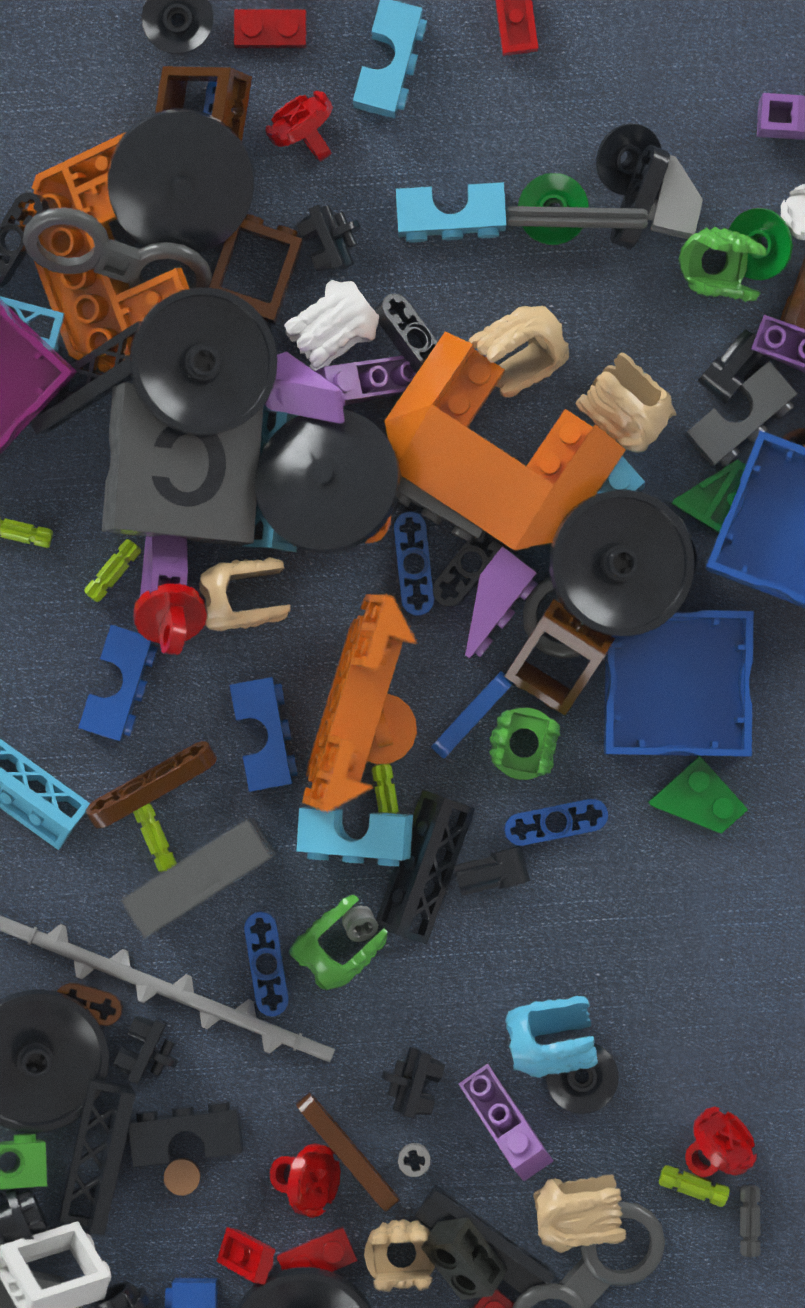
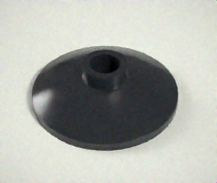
(160, 31)
(629, 138)
(591, 1094)

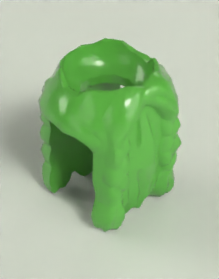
(729, 279)
(530, 767)
(328, 972)

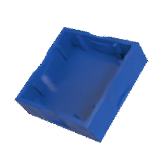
(766, 523)
(681, 687)

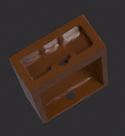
(230, 93)
(282, 235)
(563, 627)

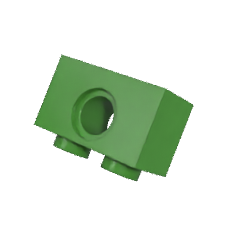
(30, 1162)

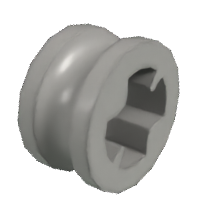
(359, 923)
(406, 1168)

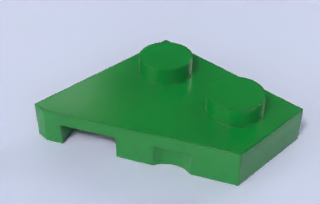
(713, 497)
(700, 798)

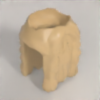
(539, 360)
(627, 404)
(214, 587)
(579, 1212)
(383, 1271)

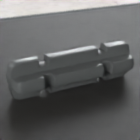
(750, 1221)

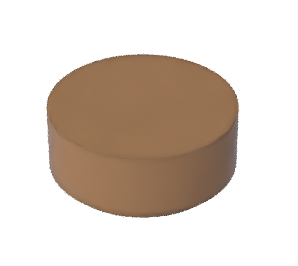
(182, 1176)

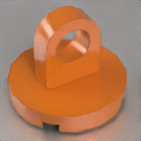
(394, 732)

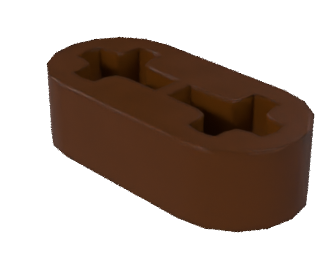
(97, 996)

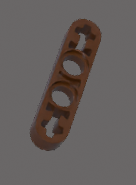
(151, 784)
(347, 1151)

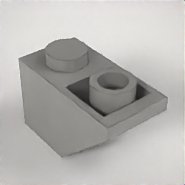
(677, 204)

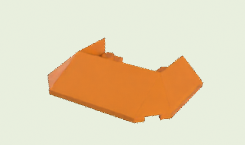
(92, 303)
(474, 476)
(355, 703)

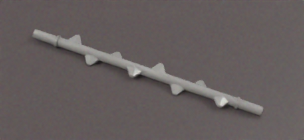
(180, 991)

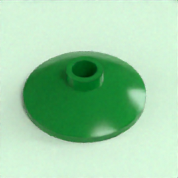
(551, 190)
(759, 224)

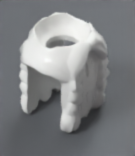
(333, 324)

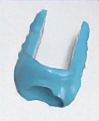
(547, 1018)

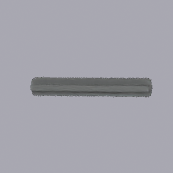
(577, 217)

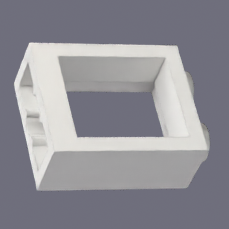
(71, 1294)

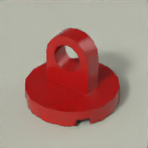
(300, 121)
(170, 616)
(723, 1142)
(311, 1180)

